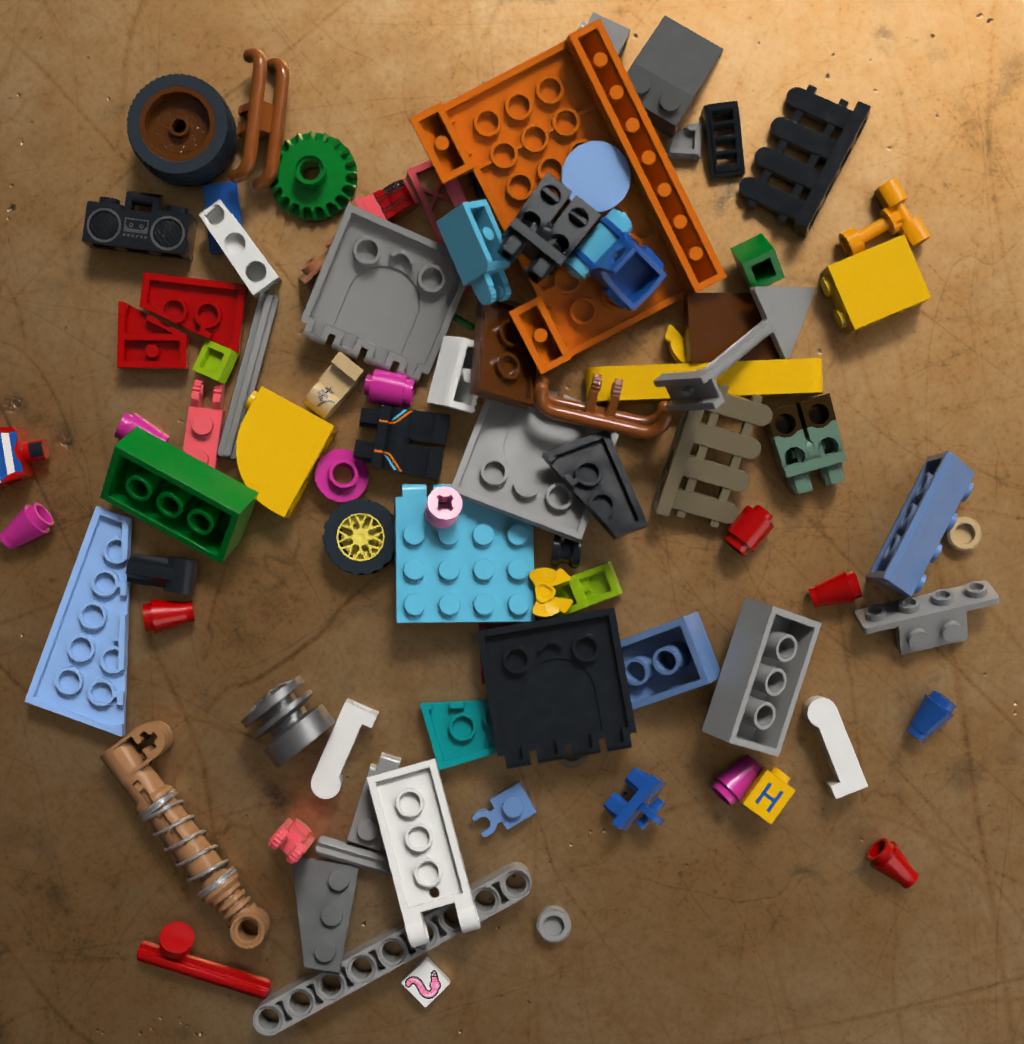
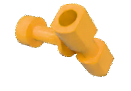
(893, 219)

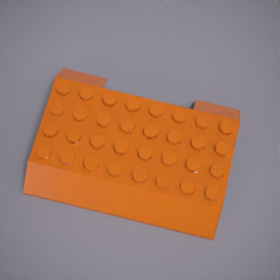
(527, 126)

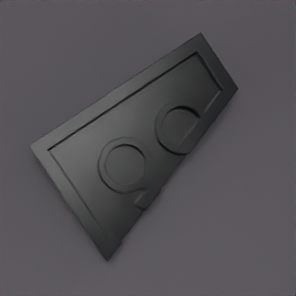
(599, 481)

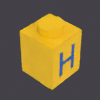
(768, 793)

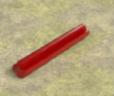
(206, 971)

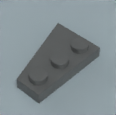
(324, 910)

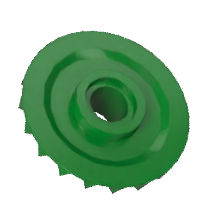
(329, 191)

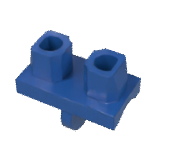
(626, 812)

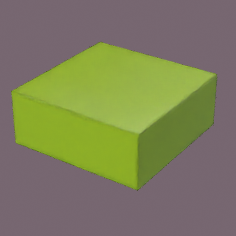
(215, 361)

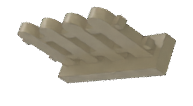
(696, 467)

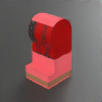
(391, 202)

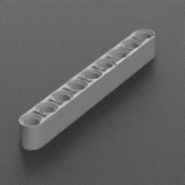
(383, 962)

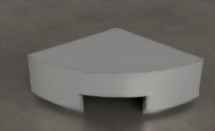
(686, 143)

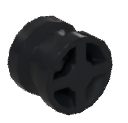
(565, 552)

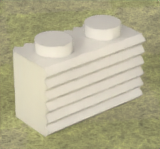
(453, 376)

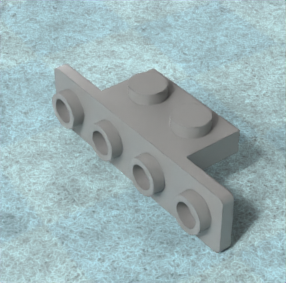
(928, 618)

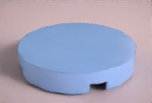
(597, 174)

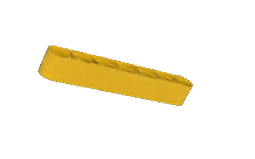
(743, 378)

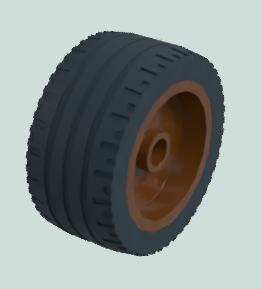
(179, 104)

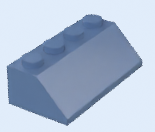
(922, 523)

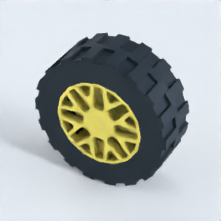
(360, 537)

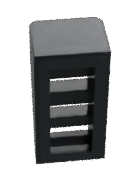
(717, 110)

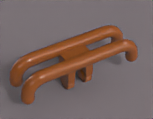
(262, 119)
(599, 417)

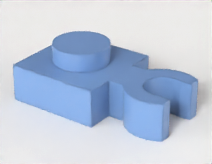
(509, 807)

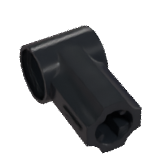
(170, 573)

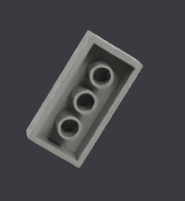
(761, 677)

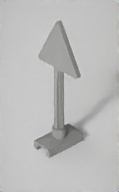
(782, 318)

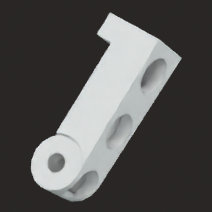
(240, 249)
(836, 746)
(328, 774)

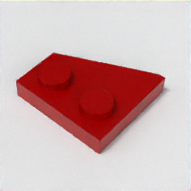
(148, 342)

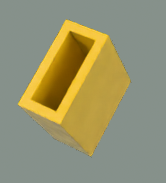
(874, 285)

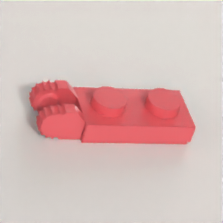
(205, 425)
(292, 839)

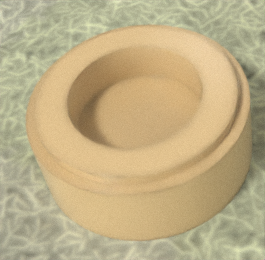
(964, 534)

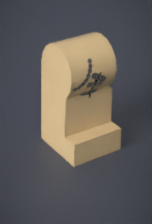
(334, 386)

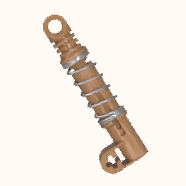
(158, 806)

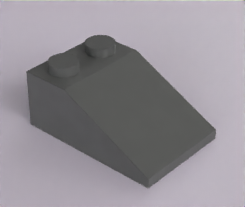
(672, 73)

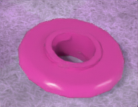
(334, 490)

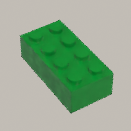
(178, 494)

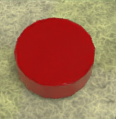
(176, 940)

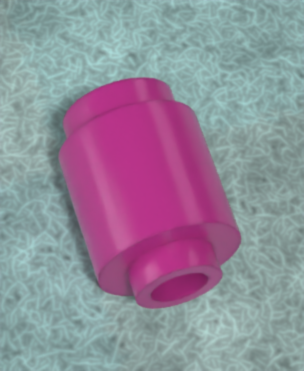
(389, 388)

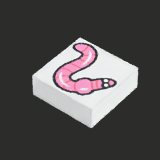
(425, 981)

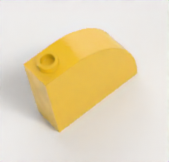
(280, 449)

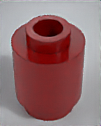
(749, 529)

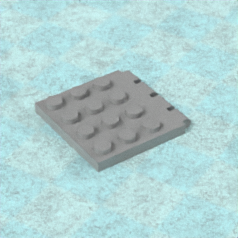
(383, 294)
(508, 475)

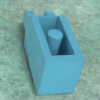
(473, 246)

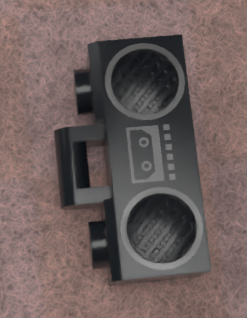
(140, 232)

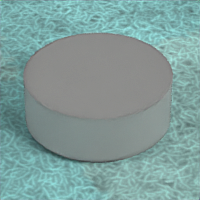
(553, 924)

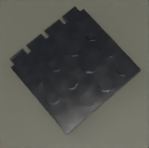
(557, 687)

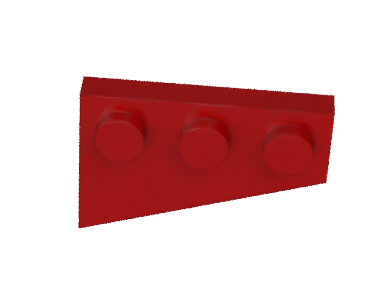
(198, 305)

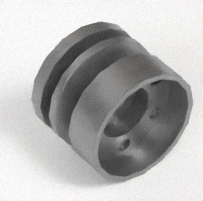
(287, 721)

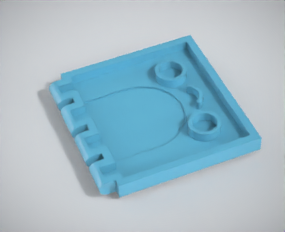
(462, 571)

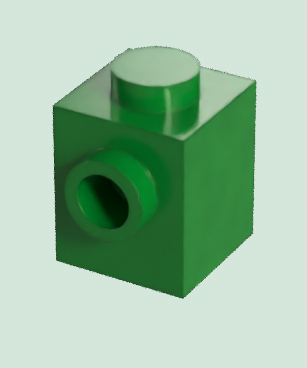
(757, 262)

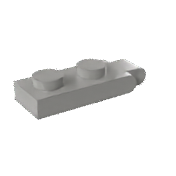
(365, 825)

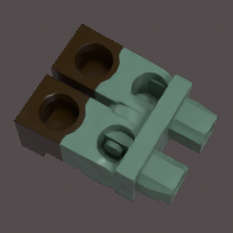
(807, 439)

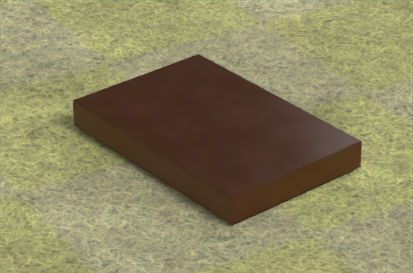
(719, 321)
(500, 358)

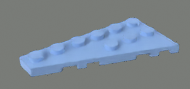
(87, 647)

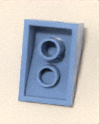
(668, 660)

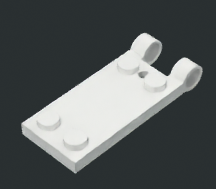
(421, 846)

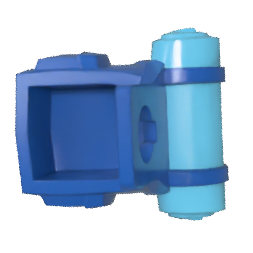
(617, 262)

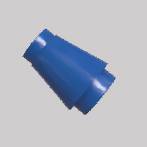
(931, 715)

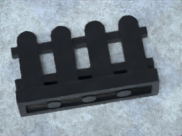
(811, 142)

